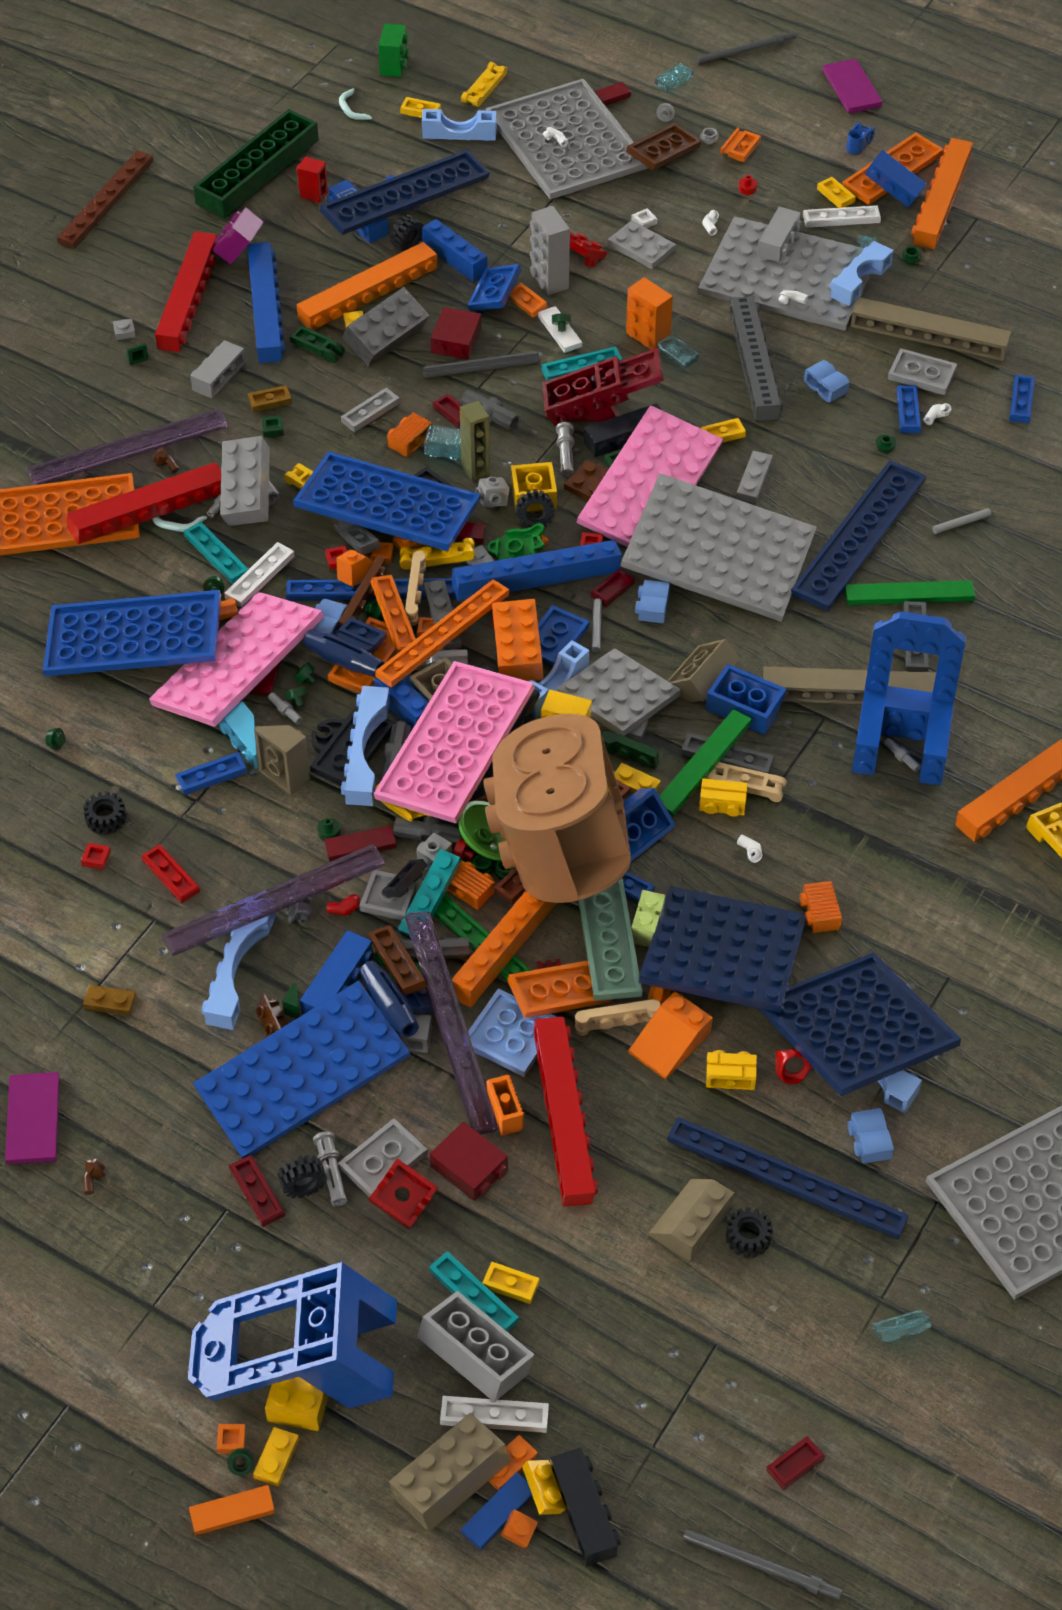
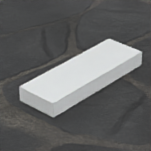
(566, 340)

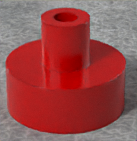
(747, 185)
(463, 851)

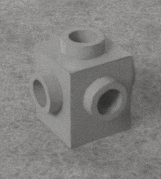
(493, 492)
(429, 849)

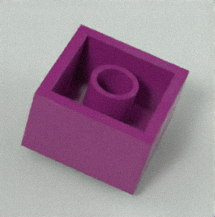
(237, 235)

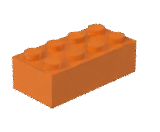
(518, 639)

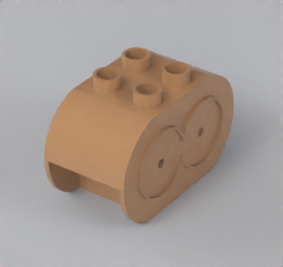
(558, 809)

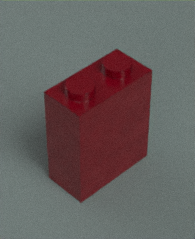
(456, 333)
(469, 1161)

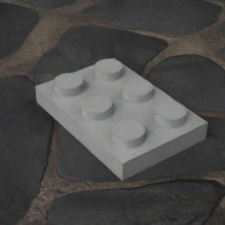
(641, 244)
(922, 371)
(376, 1155)

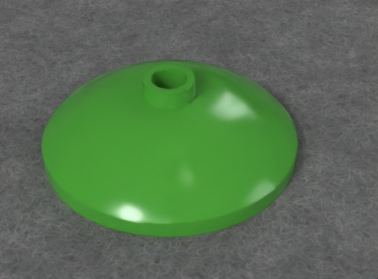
(476, 831)

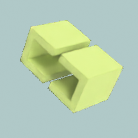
(647, 917)

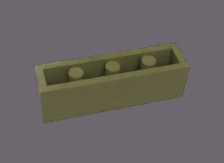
(475, 440)

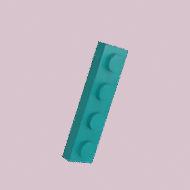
(564, 366)
(215, 552)
(433, 886)
(458, 1278)

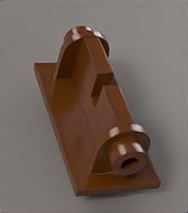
(269, 1012)

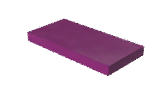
(852, 86)
(32, 1118)

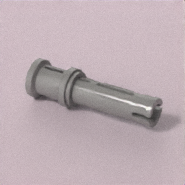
(565, 443)
(329, 1157)

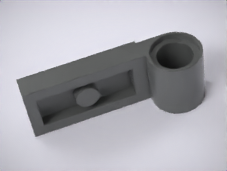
(356, 536)

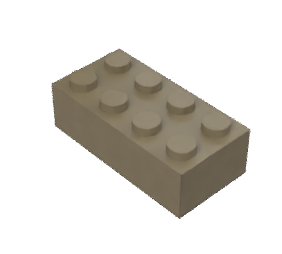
(449, 1471)

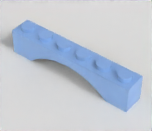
(360, 779)
(223, 1003)

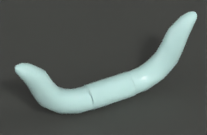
(346, 109)
(176, 526)

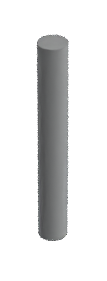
(961, 521)
(596, 626)

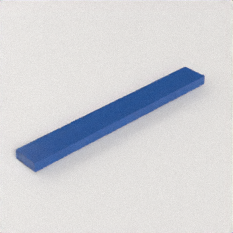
(336, 590)

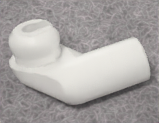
(559, 136)
(710, 221)
(792, 295)
(937, 411)
(753, 848)

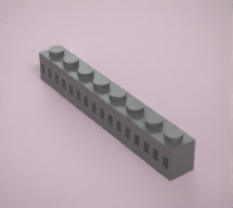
(755, 358)

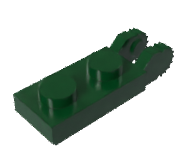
(317, 343)
(630, 749)

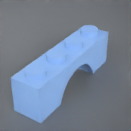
(438, 126)
(872, 260)
(570, 661)
(900, 1090)

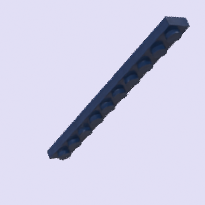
(788, 1178)

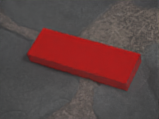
(170, 873)

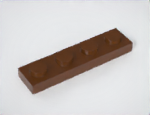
(364, 591)
(397, 960)

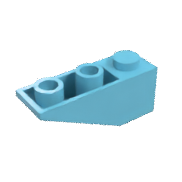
(240, 727)

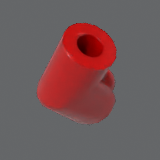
(345, 907)

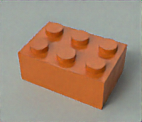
(648, 313)

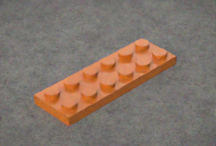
(912, 153)

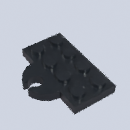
(334, 746)

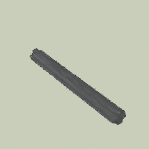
(481, 364)

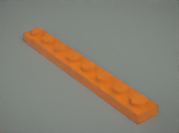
(441, 633)

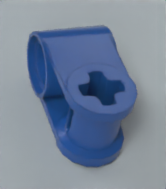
(859, 138)

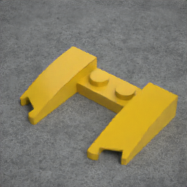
(1048, 826)

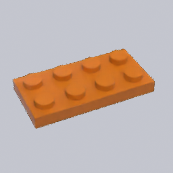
(355, 681)
(553, 989)

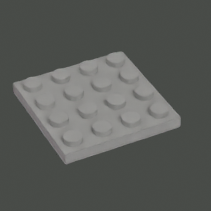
(621, 691)

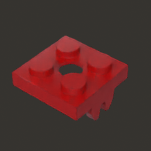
(588, 249)
(419, 1191)

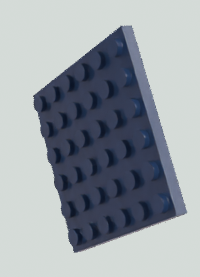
(723, 949)
(860, 1024)

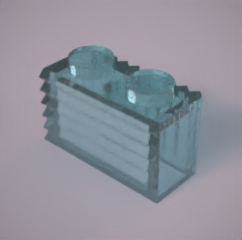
(443, 442)

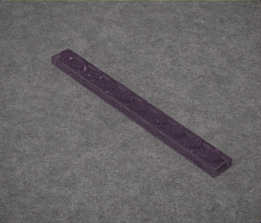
(126, 447)
(272, 900)
(451, 1022)

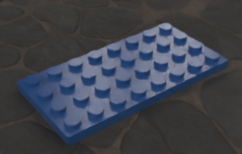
(387, 500)
(132, 633)
(301, 1070)

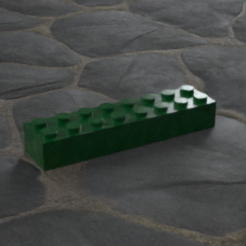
(256, 163)

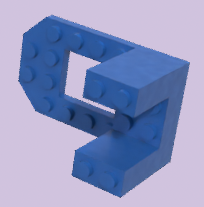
(910, 711)
(330, 1313)

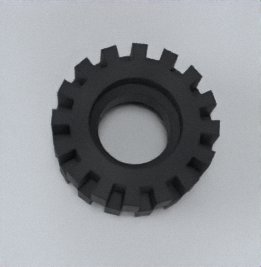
(406, 233)
(527, 500)
(109, 822)
(302, 1176)
(754, 1220)

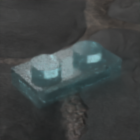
(673, 77)
(865, 240)
(678, 351)
(909, 1323)

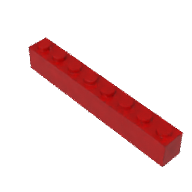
(186, 292)
(144, 503)
(564, 1113)

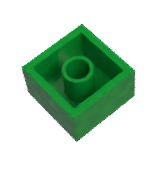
(393, 50)

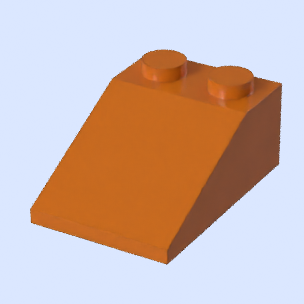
(671, 1035)

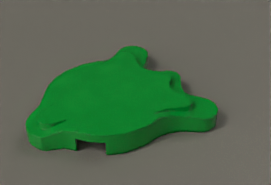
(518, 543)

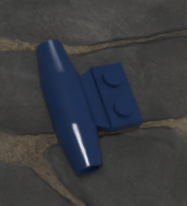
(351, 646)
(393, 1004)

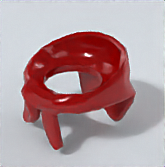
(785, 1076)

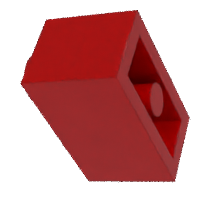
(312, 179)

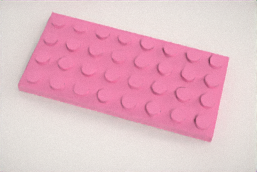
(656, 446)
(245, 654)
(454, 741)

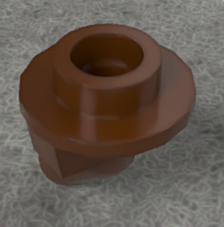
(161, 457)
(94, 1170)

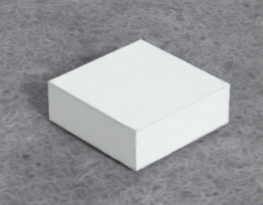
(645, 218)

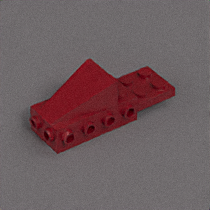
(596, 390)

